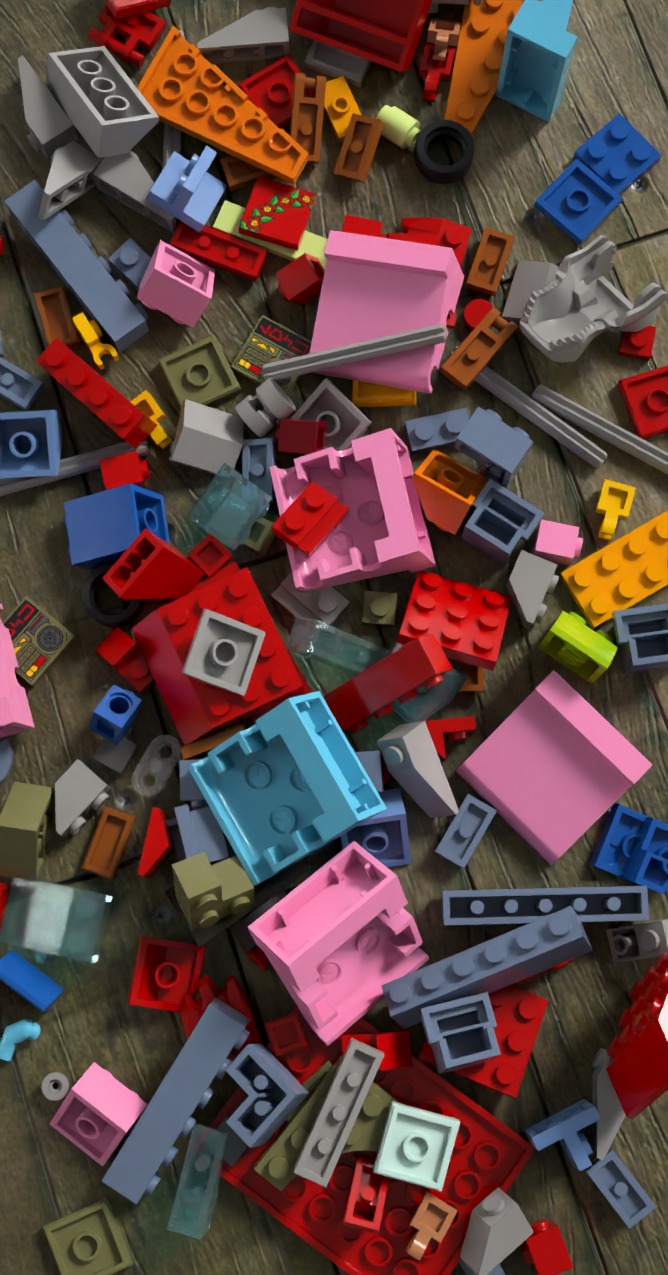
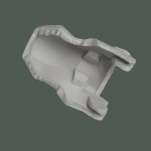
(584, 304)

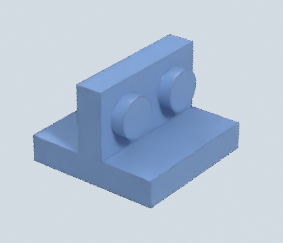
(187, 189)
(565, 1127)

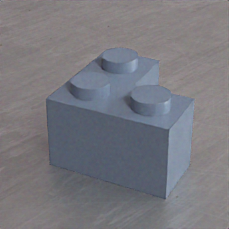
(494, 446)
(271, 1092)

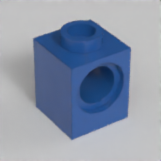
(114, 725)

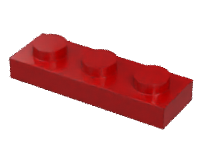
(220, 250)

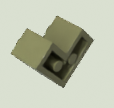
(23, 829)
(210, 890)

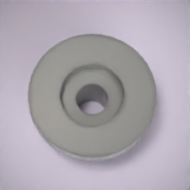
(49, 1089)

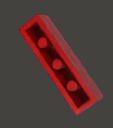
(96, 393)
(388, 682)

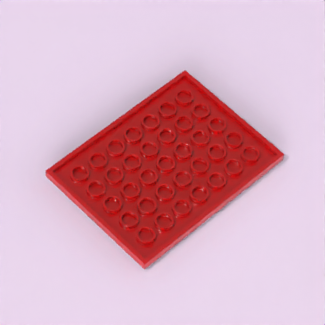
(482, 1160)

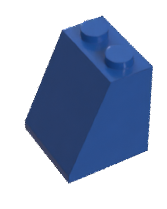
(110, 521)

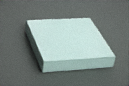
(416, 1146)

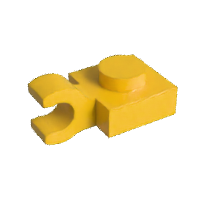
(90, 334)
(150, 408)
(614, 504)

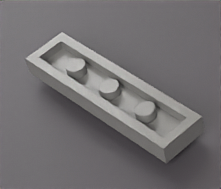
(338, 1112)

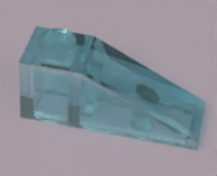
(333, 646)
(199, 1182)

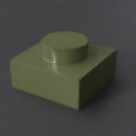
(260, 536)
(379, 608)

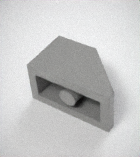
(493, 1232)

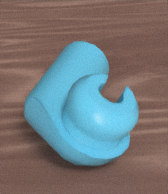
(15, 1034)

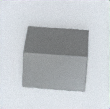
(528, 278)
(343, 418)
(207, 438)
(223, 652)

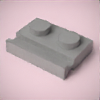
(318, 604)

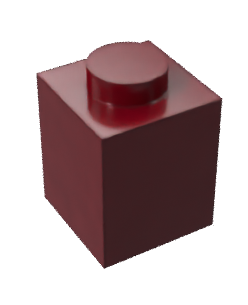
(300, 435)

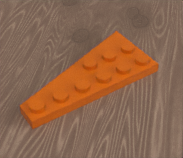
(479, 59)
(212, 108)

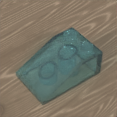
(55, 919)

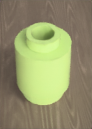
(399, 126)

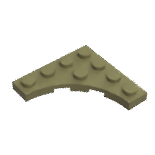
(281, 1156)

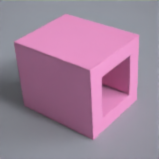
(557, 542)

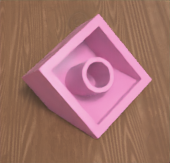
(177, 285)
(98, 1113)

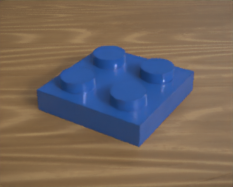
(618, 154)
(578, 202)

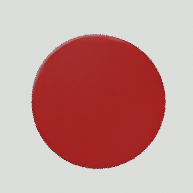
(475, 312)

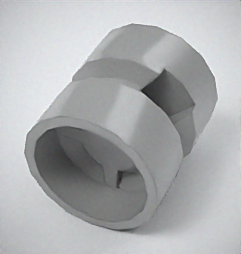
(265, 407)

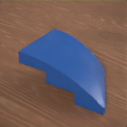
(634, 848)

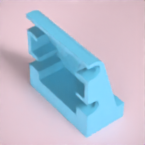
(537, 57)
(286, 786)

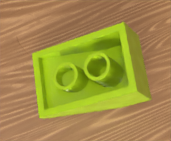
(579, 647)

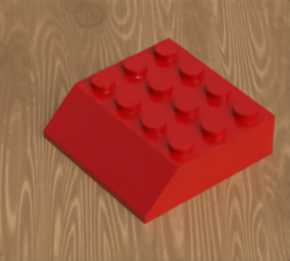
(367, 28)
(166, 641)
(641, 1051)

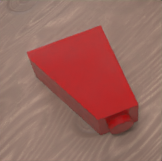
(152, 570)

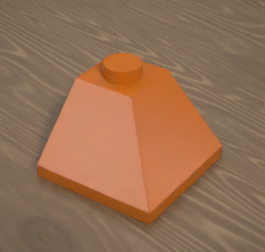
(447, 490)

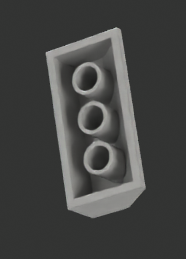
(99, 99)

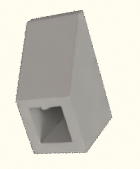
(528, 586)
(76, 795)
(639, 940)

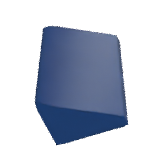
(29, 981)

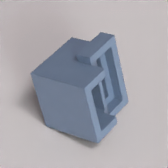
(500, 522)
(642, 637)
(198, 832)
(461, 1032)

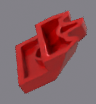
(435, 232)
(233, 995)

